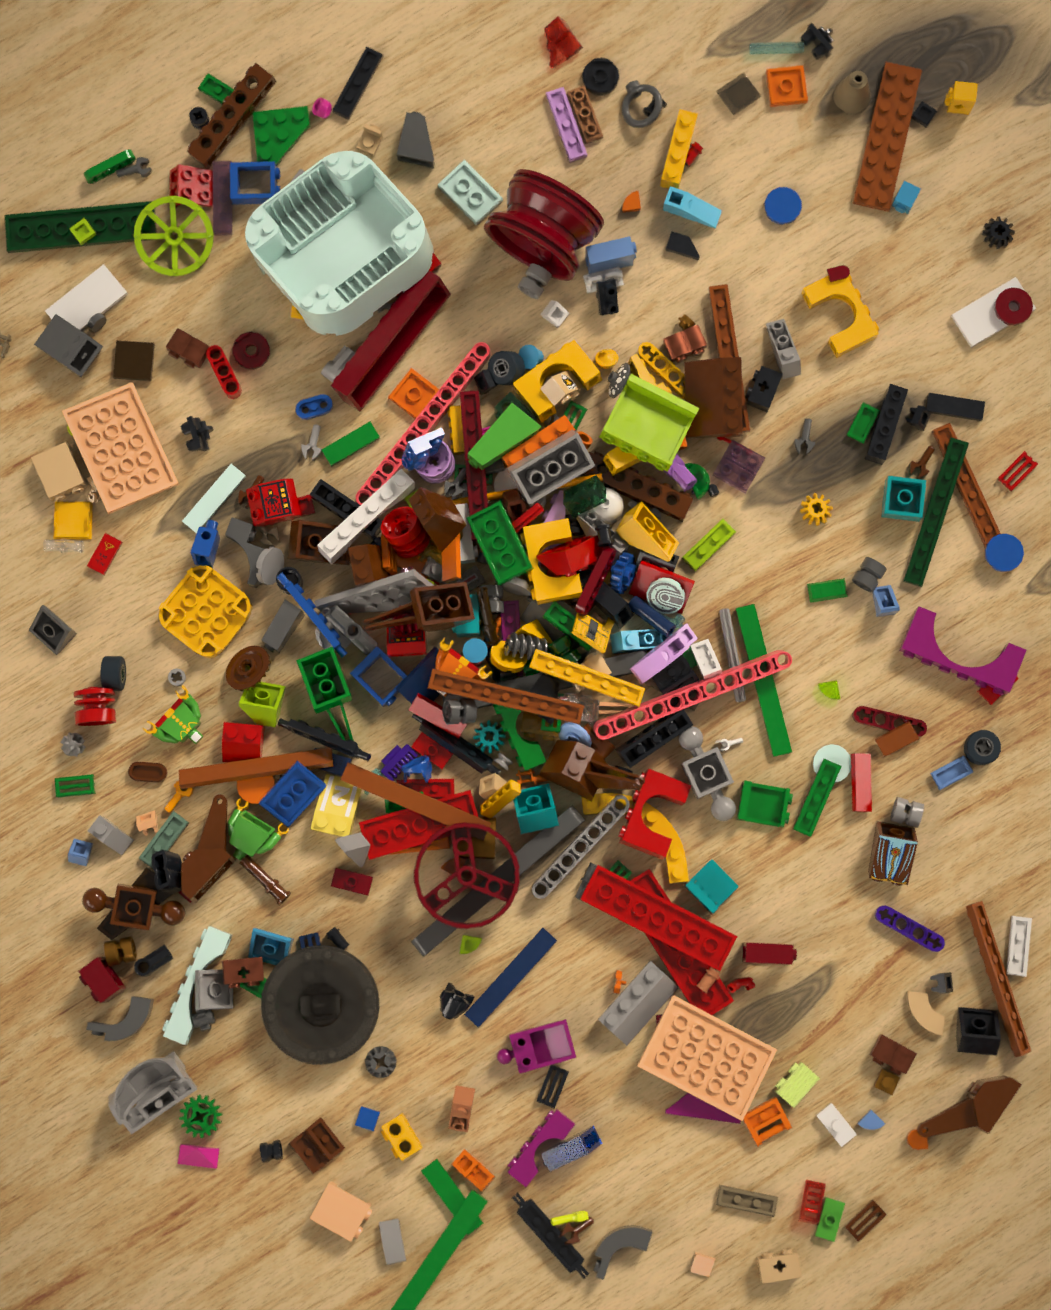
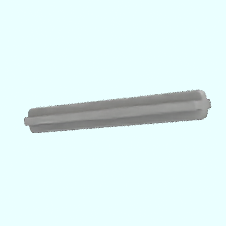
(731, 649)

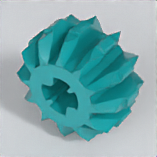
(482, 736)

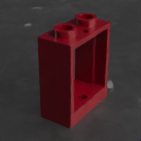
(769, 953)

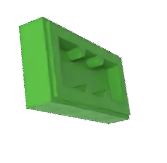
(830, 1219)

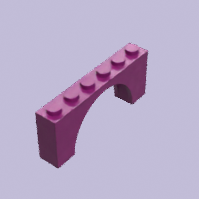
(921, 644)

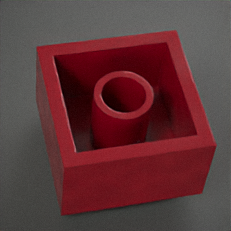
(101, 980)

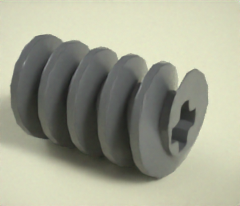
(524, 645)

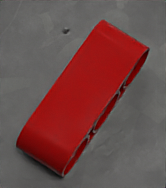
(223, 363)

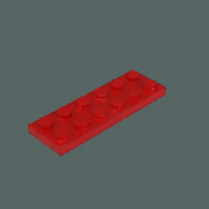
(408, 828)

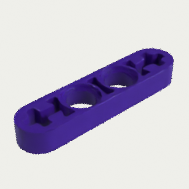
(908, 930)

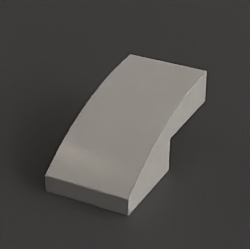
(392, 1241)

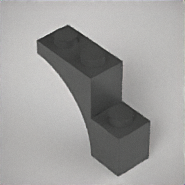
(242, 534)

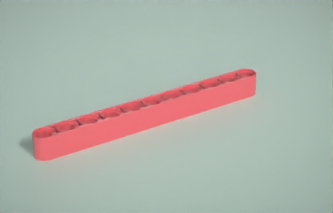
(426, 416)
(702, 694)

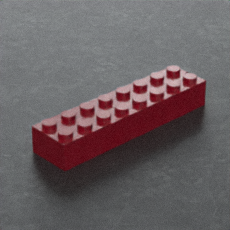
(390, 341)

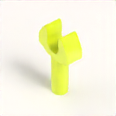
(574, 1217)

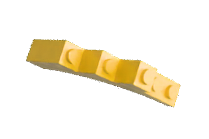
(616, 459)

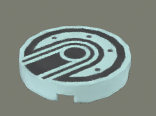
(665, 595)

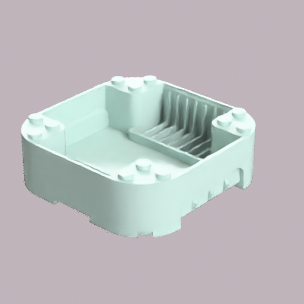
(340, 242)

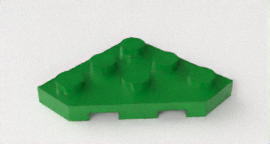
(278, 131)

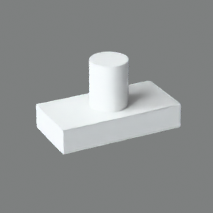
(706, 659)
(836, 1124)

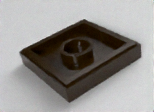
(134, 360)

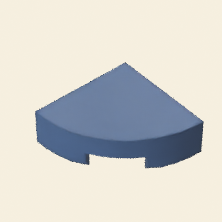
(871, 1121)

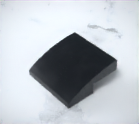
(675, 676)

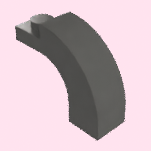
(136, 1018)
(618, 1238)

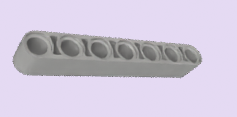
(576, 855)

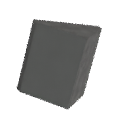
(51, 630)

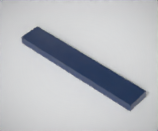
(510, 977)

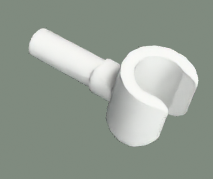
(726, 744)

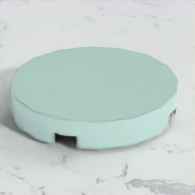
(834, 754)

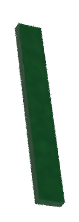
(936, 512)

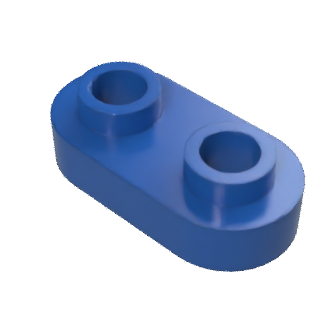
(313, 405)

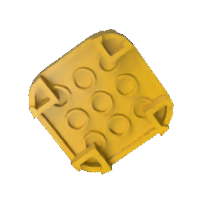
(205, 611)

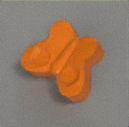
(618, 975)

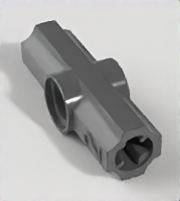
(343, 622)

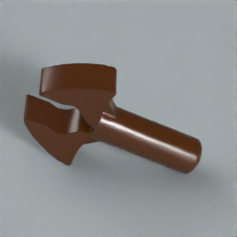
(922, 462)
(242, 495)
(576, 1230)

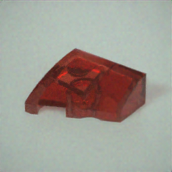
(560, 42)

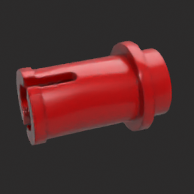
(694, 150)

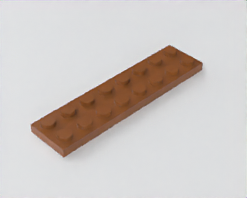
(887, 136)

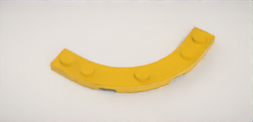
(655, 822)

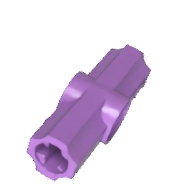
(681, 474)

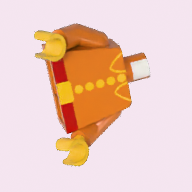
(454, 663)

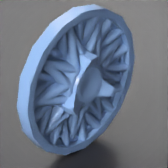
(574, 732)

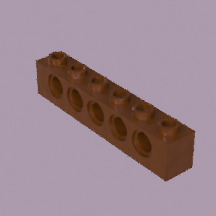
(231, 126)
(648, 483)

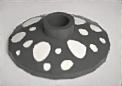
(618, 380)

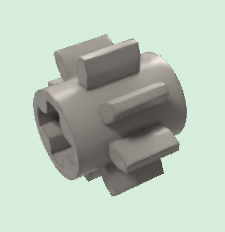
(73, 744)

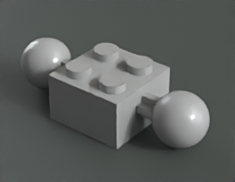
(707, 773)

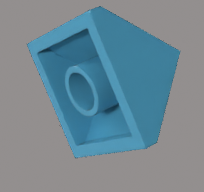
(269, 946)

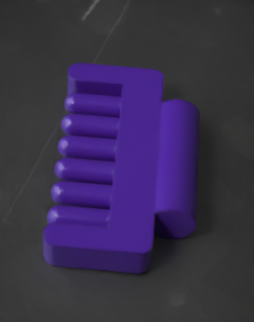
(395, 756)

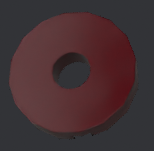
(1018, 296)
(251, 361)

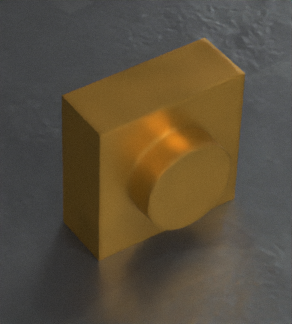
(886, 1082)

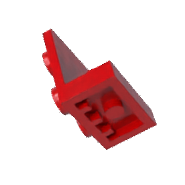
(192, 184)

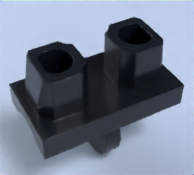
(821, 39)
(607, 297)
(199, 433)

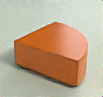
(632, 203)
(450, 867)

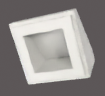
(555, 313)

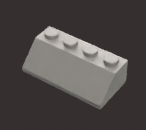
(638, 1003)

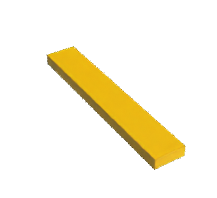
(587, 677)

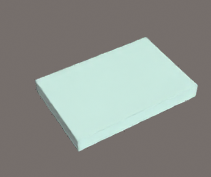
(470, 192)

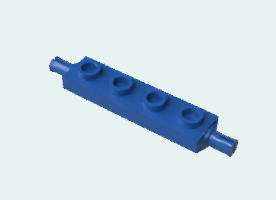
(308, 606)

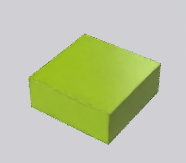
(82, 231)

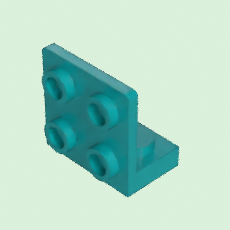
(711, 886)

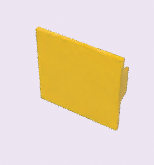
(73, 520)

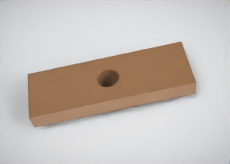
(587, 123)

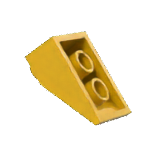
(647, 533)

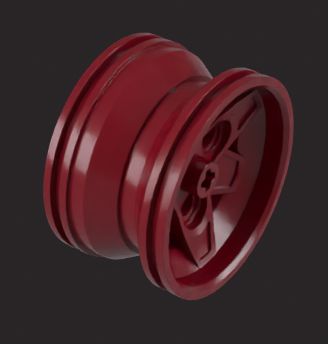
(544, 223)

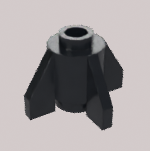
(454, 1002)

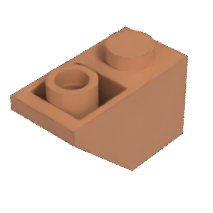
(461, 1108)

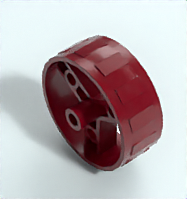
(506, 892)

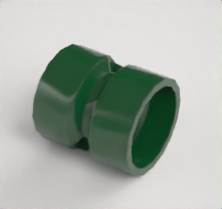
(563, 649)

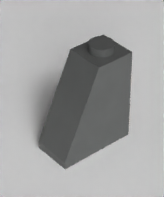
(415, 141)
(282, 626)

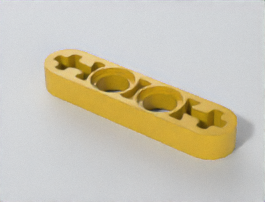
(663, 373)

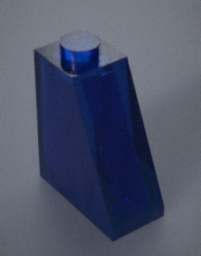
(571, 1149)

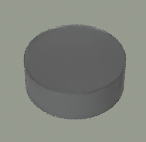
(97, 322)

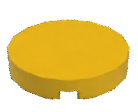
(505, 663)

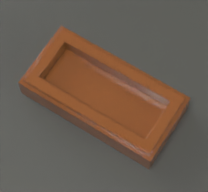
(897, 738)

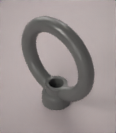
(634, 90)

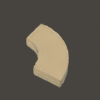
(924, 1014)

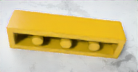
(457, 429)
(500, 799)

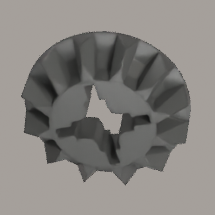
(379, 1052)

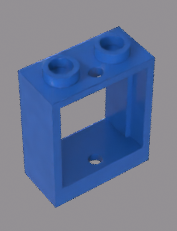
(241, 199)
(366, 664)

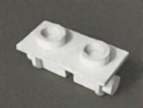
(591, 279)

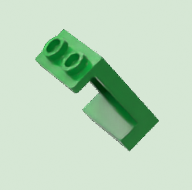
(764, 804)

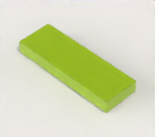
(708, 545)

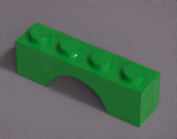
(528, 752)

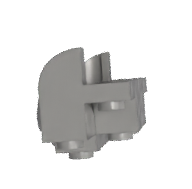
(151, 1090)

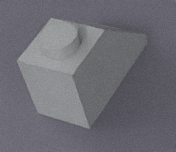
(110, 835)

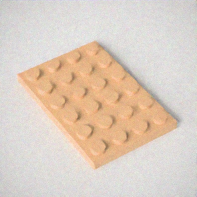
(120, 448)
(707, 1057)

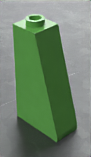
(503, 436)

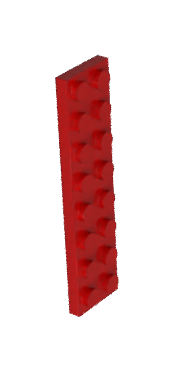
(658, 918)
(682, 967)

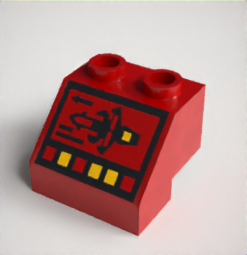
(273, 502)
(405, 643)

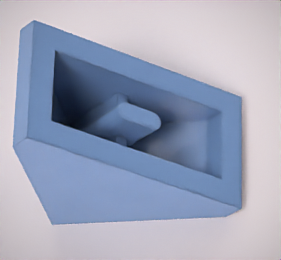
(885, 601)

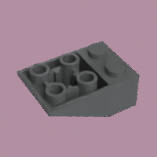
(68, 345)

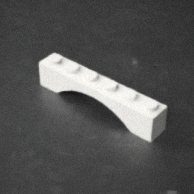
(349, 530)

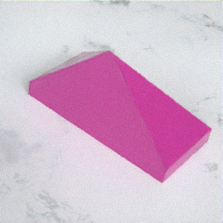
(198, 1156)

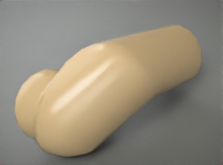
(94, 495)

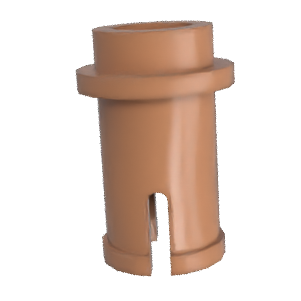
(708, 979)

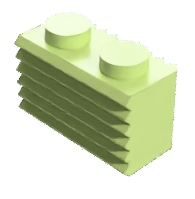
(796, 1084)

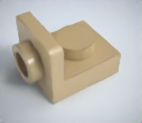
(370, 139)

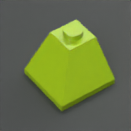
(263, 703)

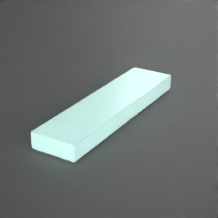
(214, 498)

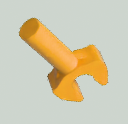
(178, 795)

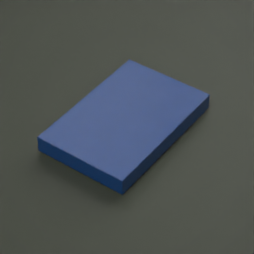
(292, 794)

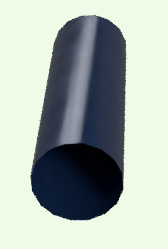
(651, 616)

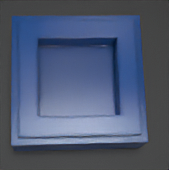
(367, 1118)

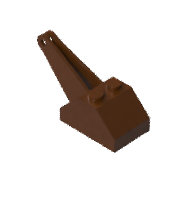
(434, 609)
(585, 771)
(210, 860)
(980, 1108)

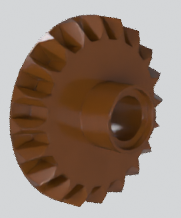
(247, 668)

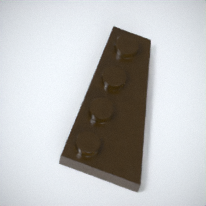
(145, 880)

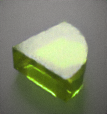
(830, 689)

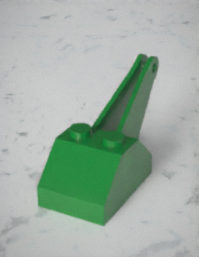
(326, 684)

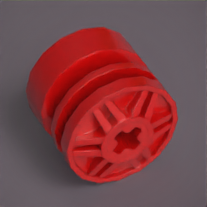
(405, 532)
(94, 707)

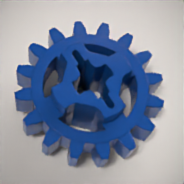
(623, 573)

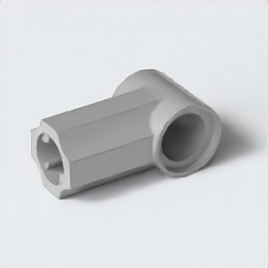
(334, 367)

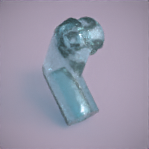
(678, 620)

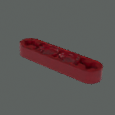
(595, 580)
(889, 719)

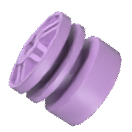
(442, 470)

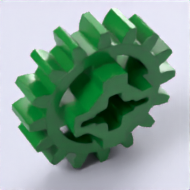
(204, 1124)

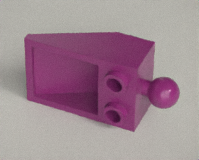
(543, 1046)

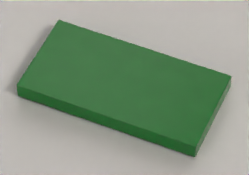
(499, 543)

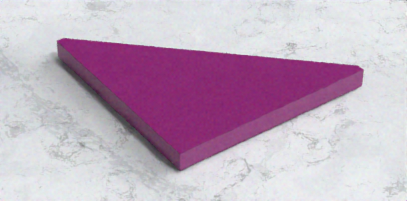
(697, 1108)

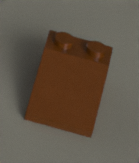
(305, 540)

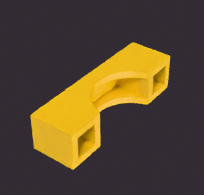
(678, 149)

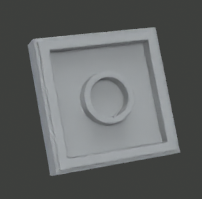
(211, 991)

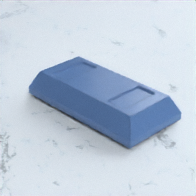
(951, 772)

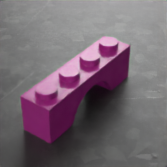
(557, 1127)

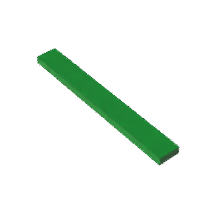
(765, 686)
(441, 1252)

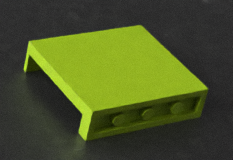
(648, 423)

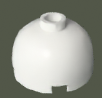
(610, 510)

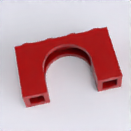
(635, 832)

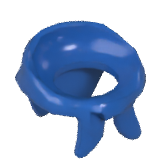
(418, 765)

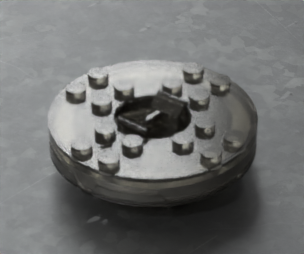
(320, 1004)

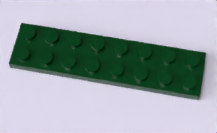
(51, 228)

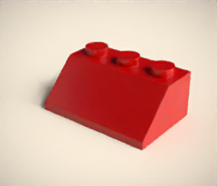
(572, 556)

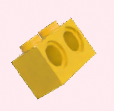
(406, 1134)

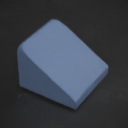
(80, 852)

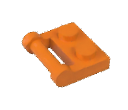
(763, 1116)

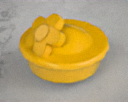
(606, 358)

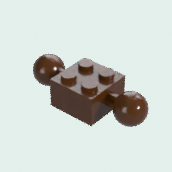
(133, 906)

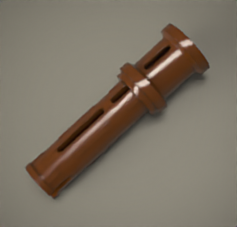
(271, 885)

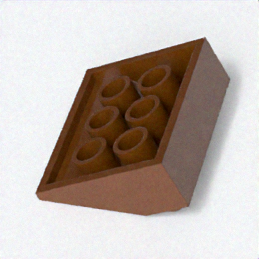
(717, 392)

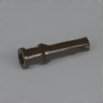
(488, 625)

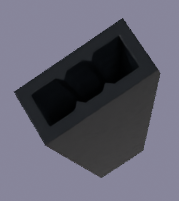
(609, 601)

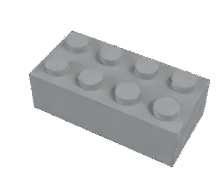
(550, 467)

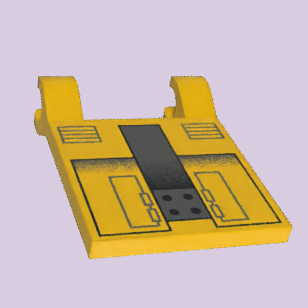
(592, 631)

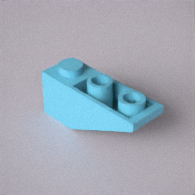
(691, 207)
(635, 640)

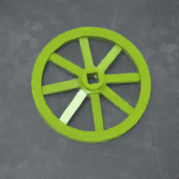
(209, 235)

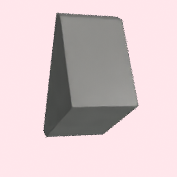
(355, 847)

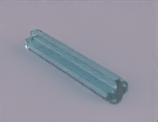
(776, 47)

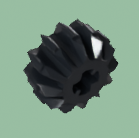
(1001, 226)

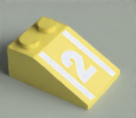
(336, 807)

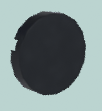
(600, 76)

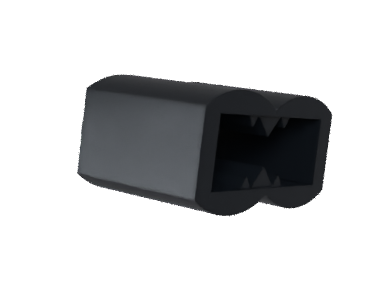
(167, 871)

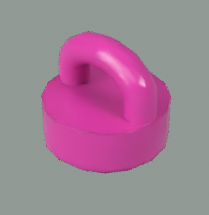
(322, 108)

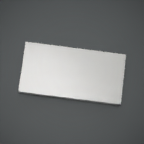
(88, 298)
(979, 318)

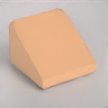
(702, 1264)

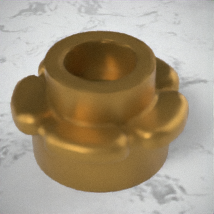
(685, 322)

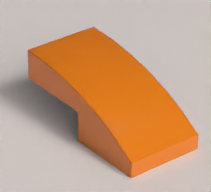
(473, 1170)

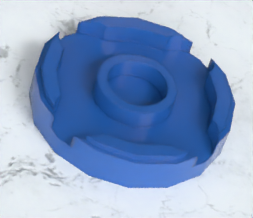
(783, 205)
(1004, 552)

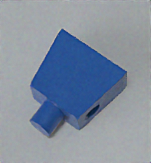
(206, 544)

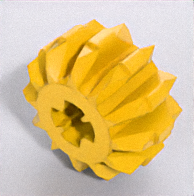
(823, 508)

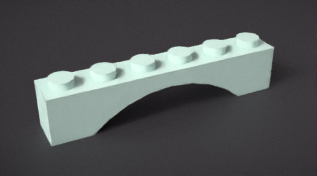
(181, 1023)

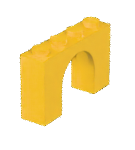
(861, 330)
(570, 358)
(547, 588)

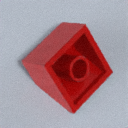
(241, 741)

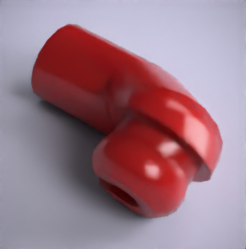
(740, 982)

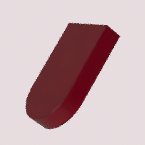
(838, 273)

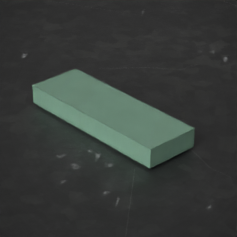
(165, 837)

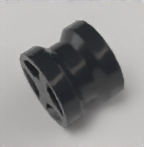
(199, 122)

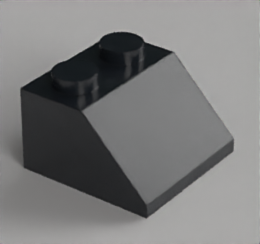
(977, 1031)

